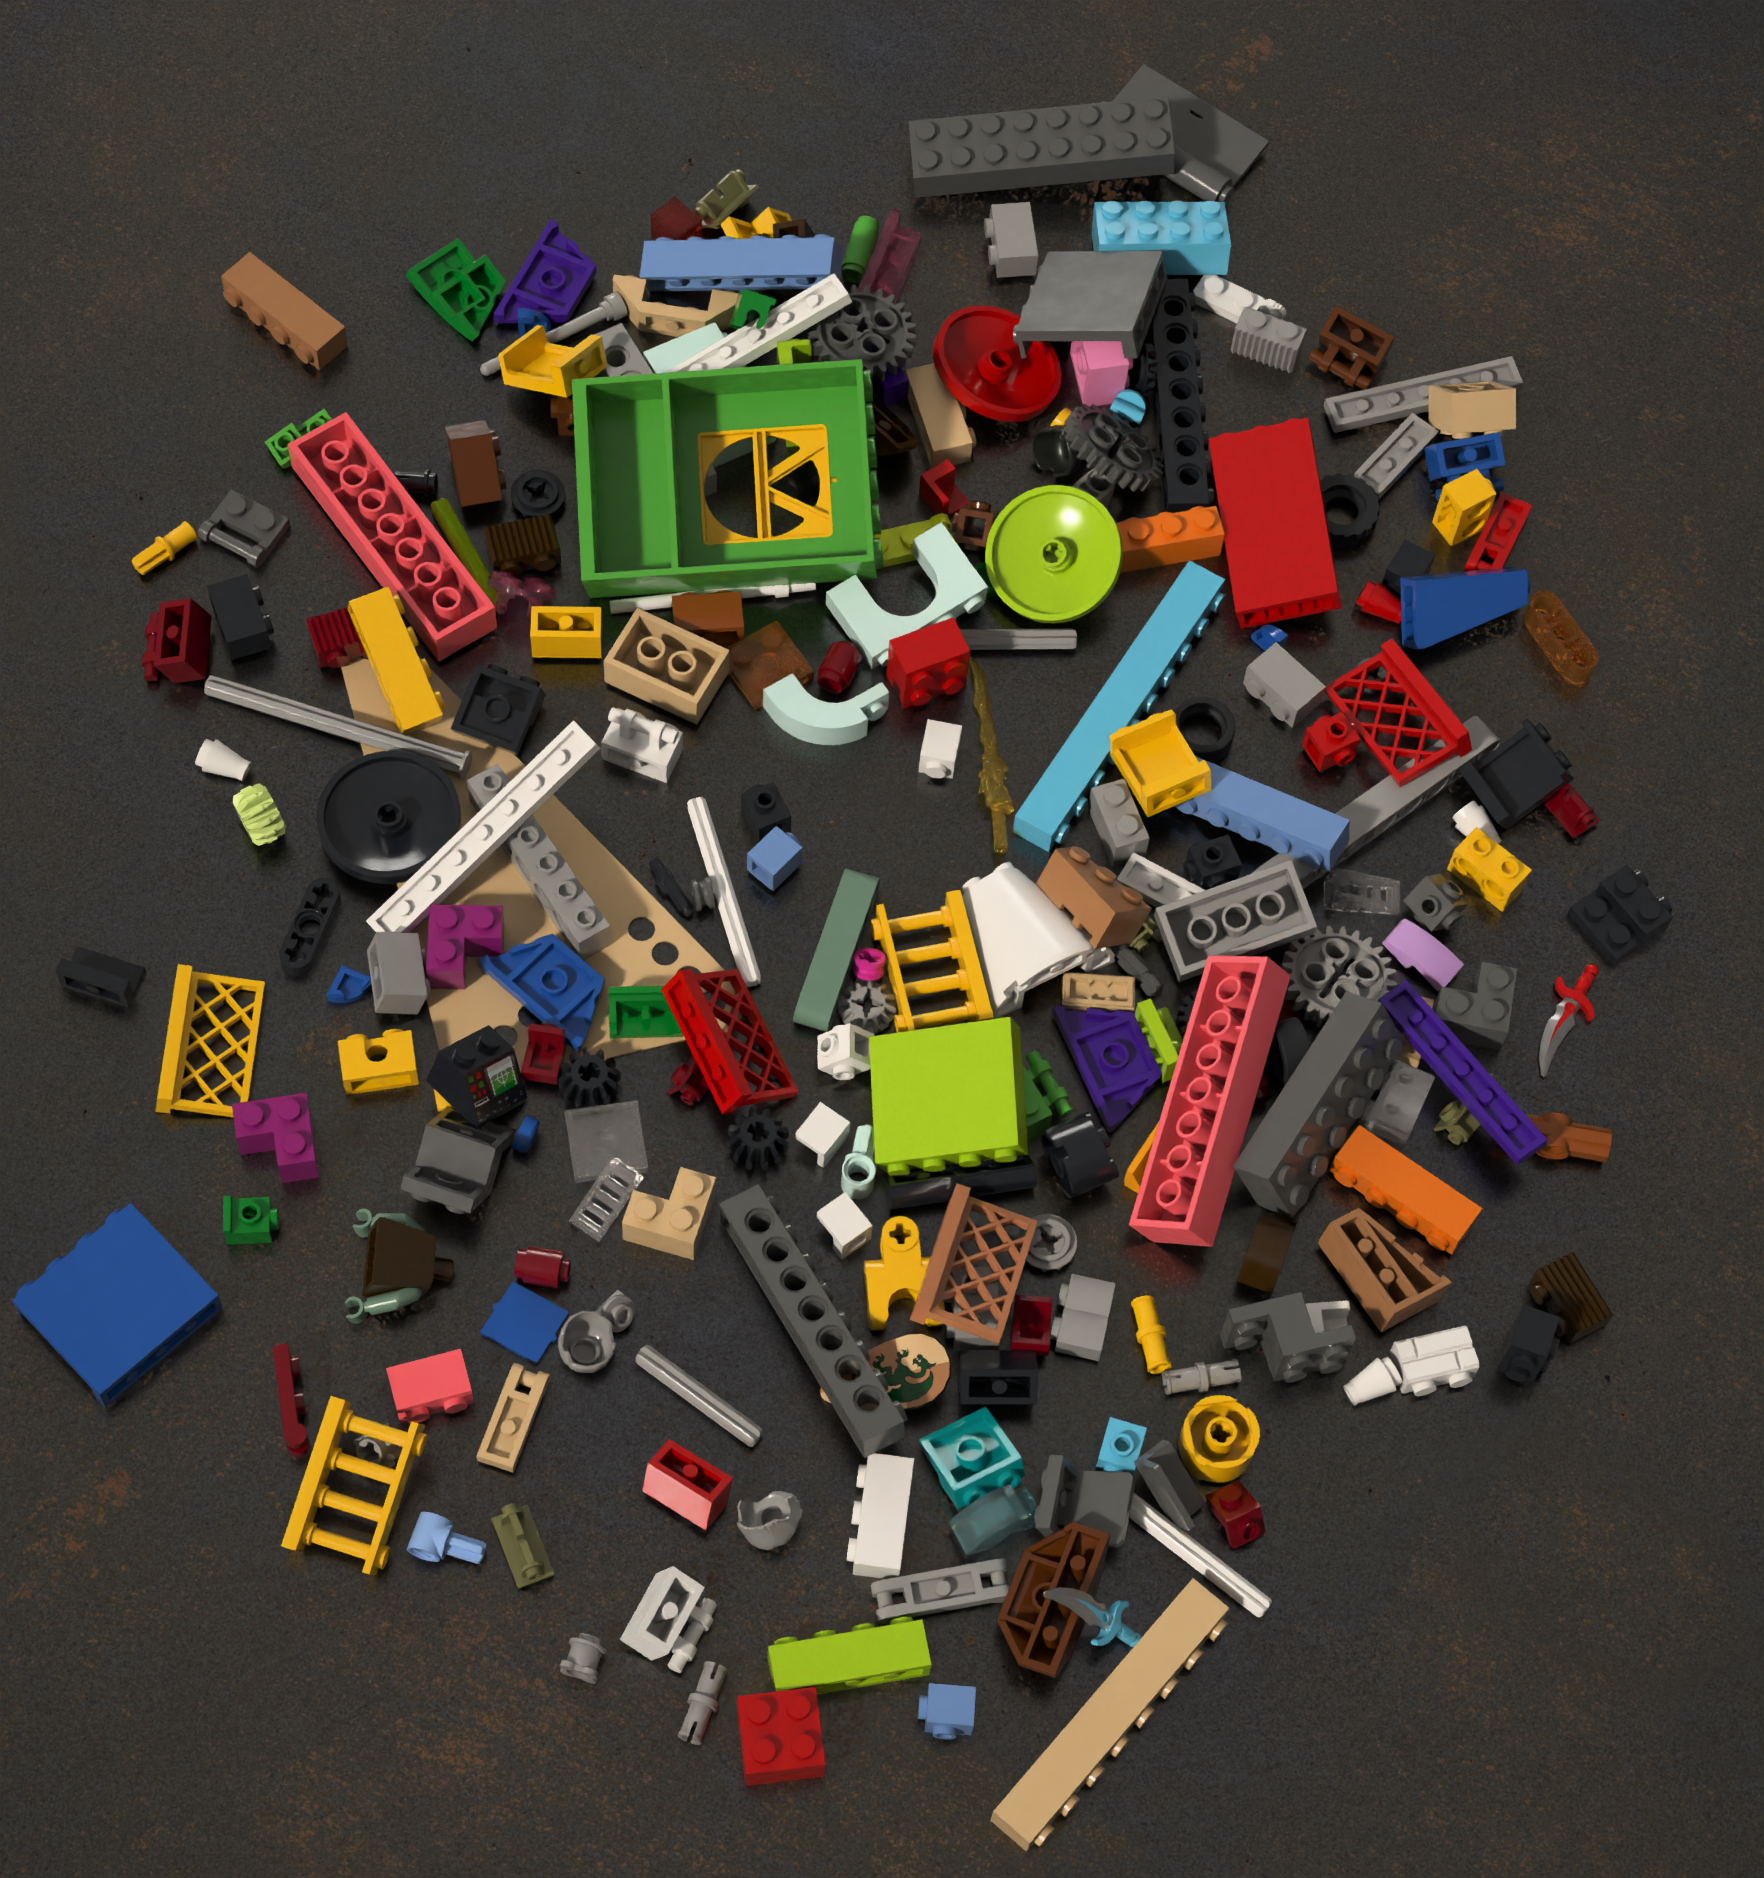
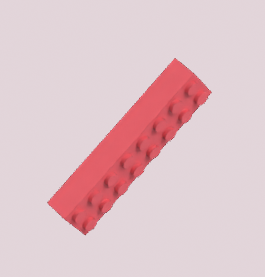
(392, 536)
(1210, 1100)

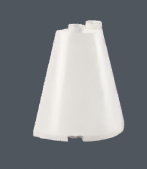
(1023, 937)

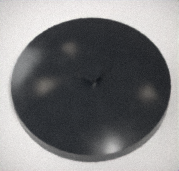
(387, 815)

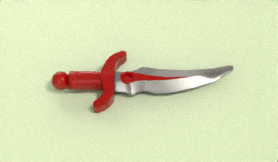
(1564, 1018)

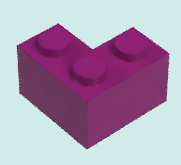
(458, 934)
(282, 1126)

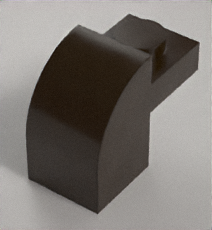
(1267, 1251)

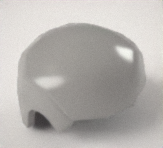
(586, 1342)

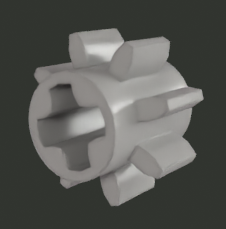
(377, 1450)

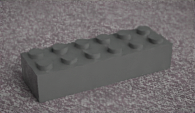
(1319, 1105)

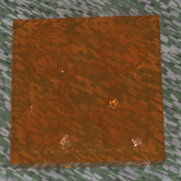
(764, 660)

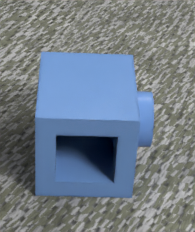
(775, 857)
(948, 1710)

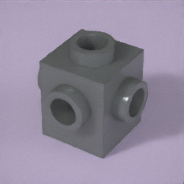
(1436, 903)

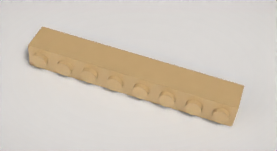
(1109, 1715)

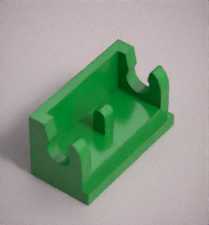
(754, 303)
(640, 1013)

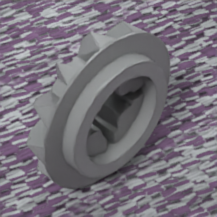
(878, 1017)
(1053, 1228)

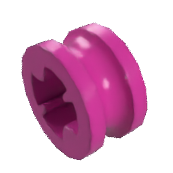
(868, 964)

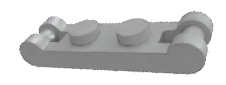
(941, 1590)

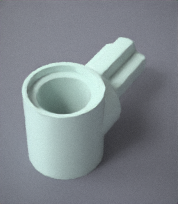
(860, 1161)

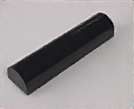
(985, 1179)

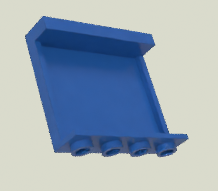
(117, 1303)

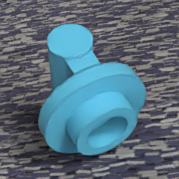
(1129, 405)

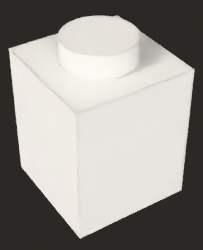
(940, 749)

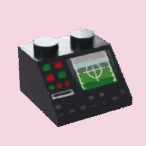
(479, 1077)

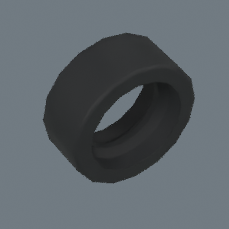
(1216, 711)
(1287, 1049)

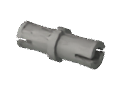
(1201, 1376)
(702, 1703)

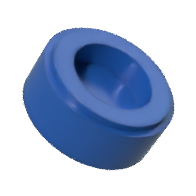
(526, 1134)

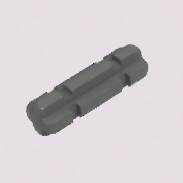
(1138, 968)

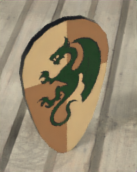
(913, 1367)

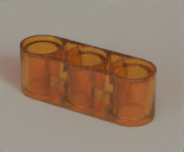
(1560, 623)

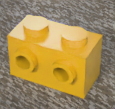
(566, 632)

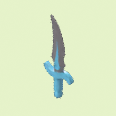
(1096, 1614)

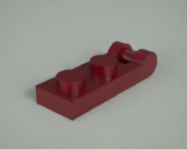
(291, 1402)

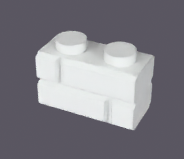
(1435, 1360)

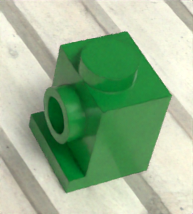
(249, 1231)

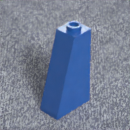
(1454, 602)

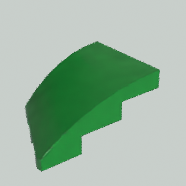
(458, 286)

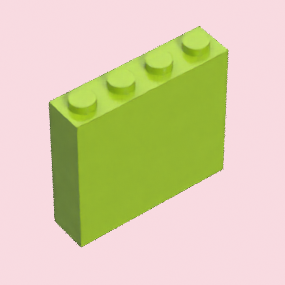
(948, 1096)

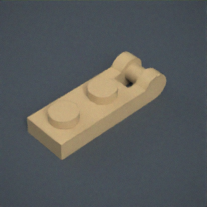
(512, 1418)

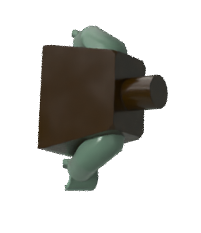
(397, 1263)

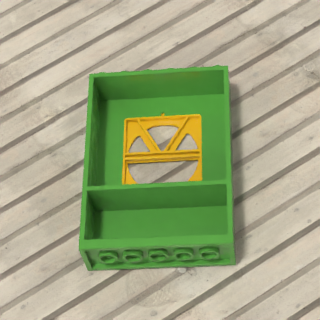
(646, 463)

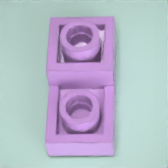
(1420, 949)

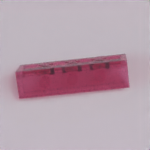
(891, 257)

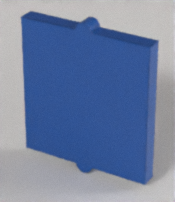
(524, 1323)

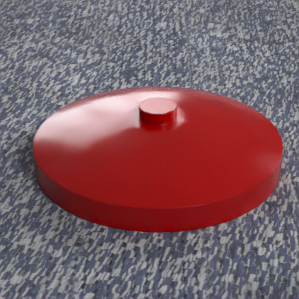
(985, 367)

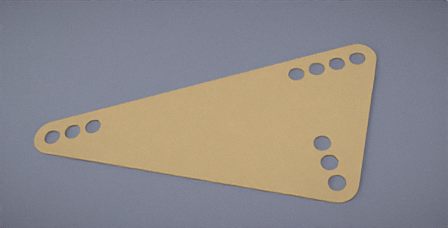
(498, 883)

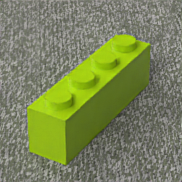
(851, 1658)

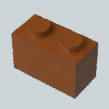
(710, 615)

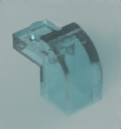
(993, 1518)

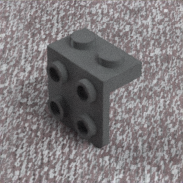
(1084, 1497)

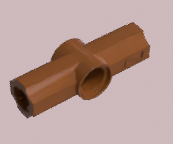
(1571, 1138)

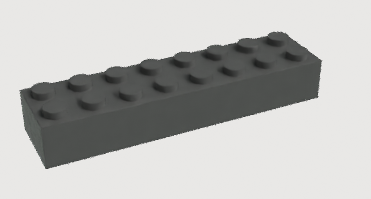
(1042, 147)

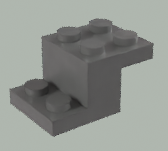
(457, 1161)
(1287, 1337)

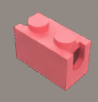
(430, 1386)

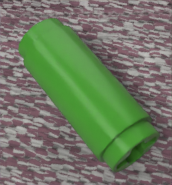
(860, 248)

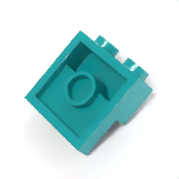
(973, 1457)

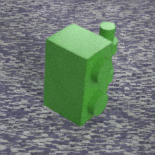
(1037, 1107)

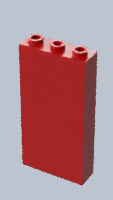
(1274, 523)

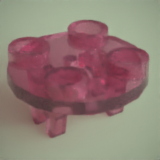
(507, 586)

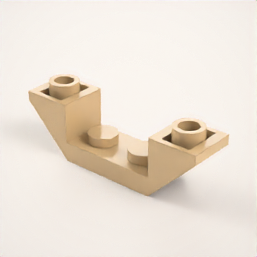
(670, 319)

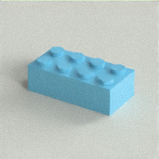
(1188, 233)

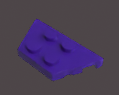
(549, 280)
(1110, 1059)

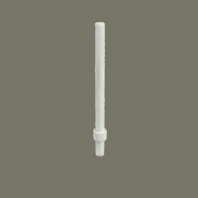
(665, 600)

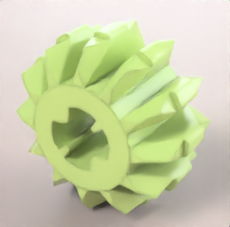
(259, 814)

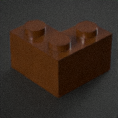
(474, 463)

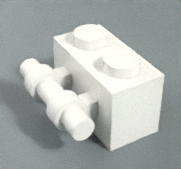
(642, 744)
(663, 1614)

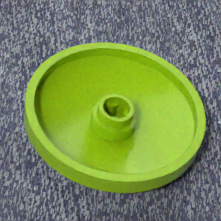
(1054, 554)

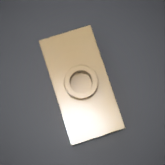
(1098, 992)

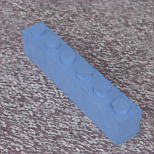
(739, 263)
(1271, 818)

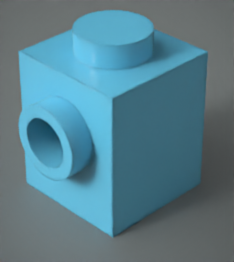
(1120, 1446)

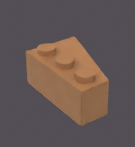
(1093, 897)
(1379, 1270)

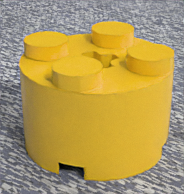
(1231, 1423)

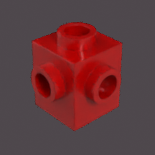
(1331, 741)

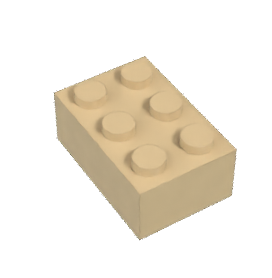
(666, 666)

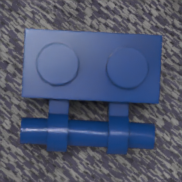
(1465, 455)

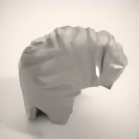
(769, 1521)

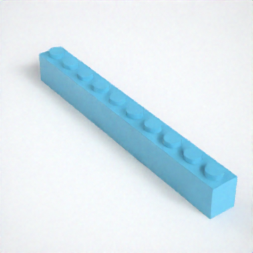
(1119, 704)

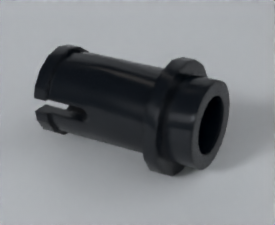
(419, 482)

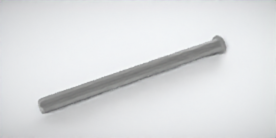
(336, 724)

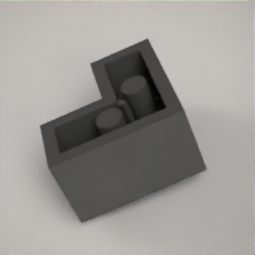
(1485, 1013)

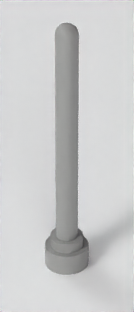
(611, 308)

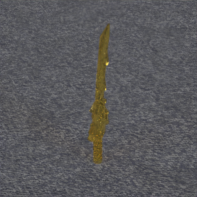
(993, 766)

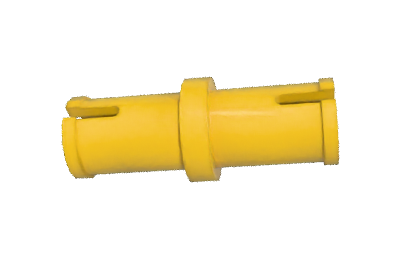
(1151, 1334)

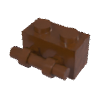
(1354, 340)

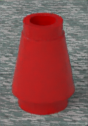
(1380, 602)

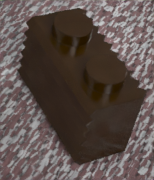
(523, 545)
(1571, 1296)

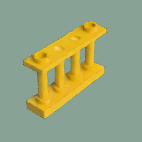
(959, 947)
(327, 1457)

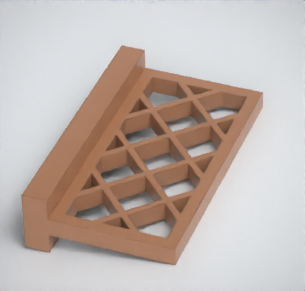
(942, 1263)

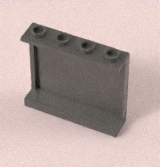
(1093, 298)

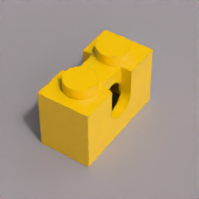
(394, 1071)

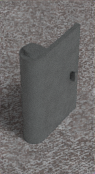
(1208, 144)

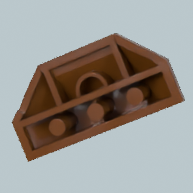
(1038, 1628)

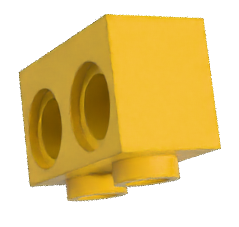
(1464, 507)
(1489, 869)

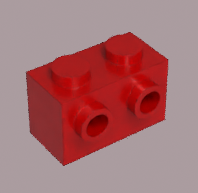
(687, 1484)

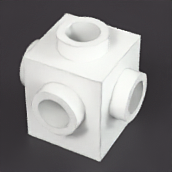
(844, 1051)

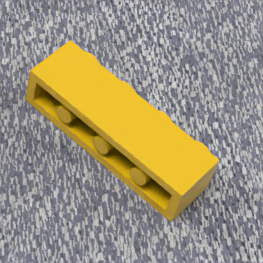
(395, 660)

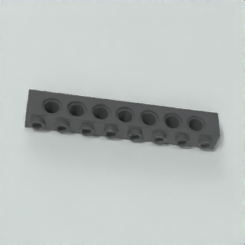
(869, 1429)

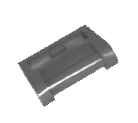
(248, 520)

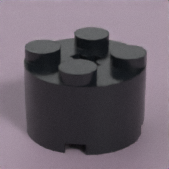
(1079, 1154)

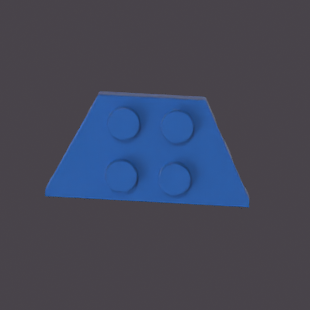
(550, 984)

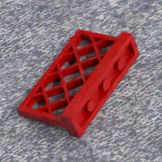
(1425, 702)
(713, 1046)

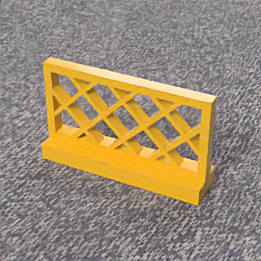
(178, 1038)

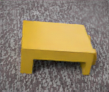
(550, 367)
(1159, 763)

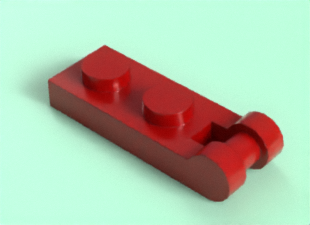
(1499, 533)

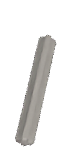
(1020, 639)
(699, 1395)

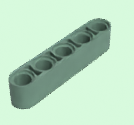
(836, 950)

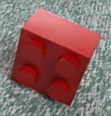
(928, 663)
(780, 1736)

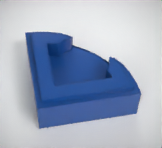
(529, 319)
(1268, 635)
(349, 986)

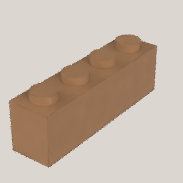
(284, 311)

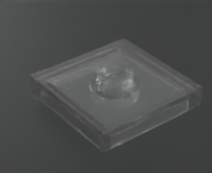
(605, 1133)

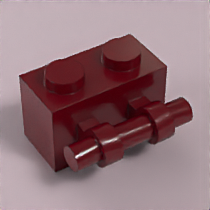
(177, 642)

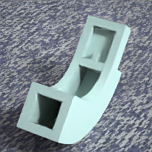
(823, 721)

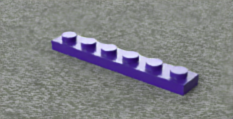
(1463, 1073)

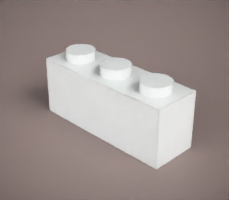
(881, 1516)

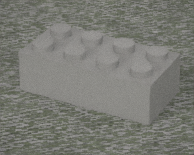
(1235, 919)

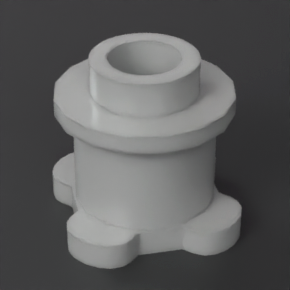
(583, 1658)

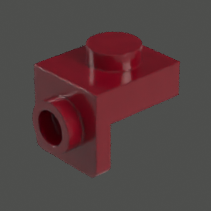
(544, 1053)
(1031, 1324)
(1237, 1513)

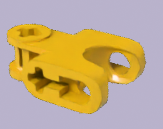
(896, 1274)

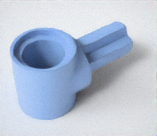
(436, 1537)

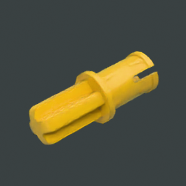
(164, 548)

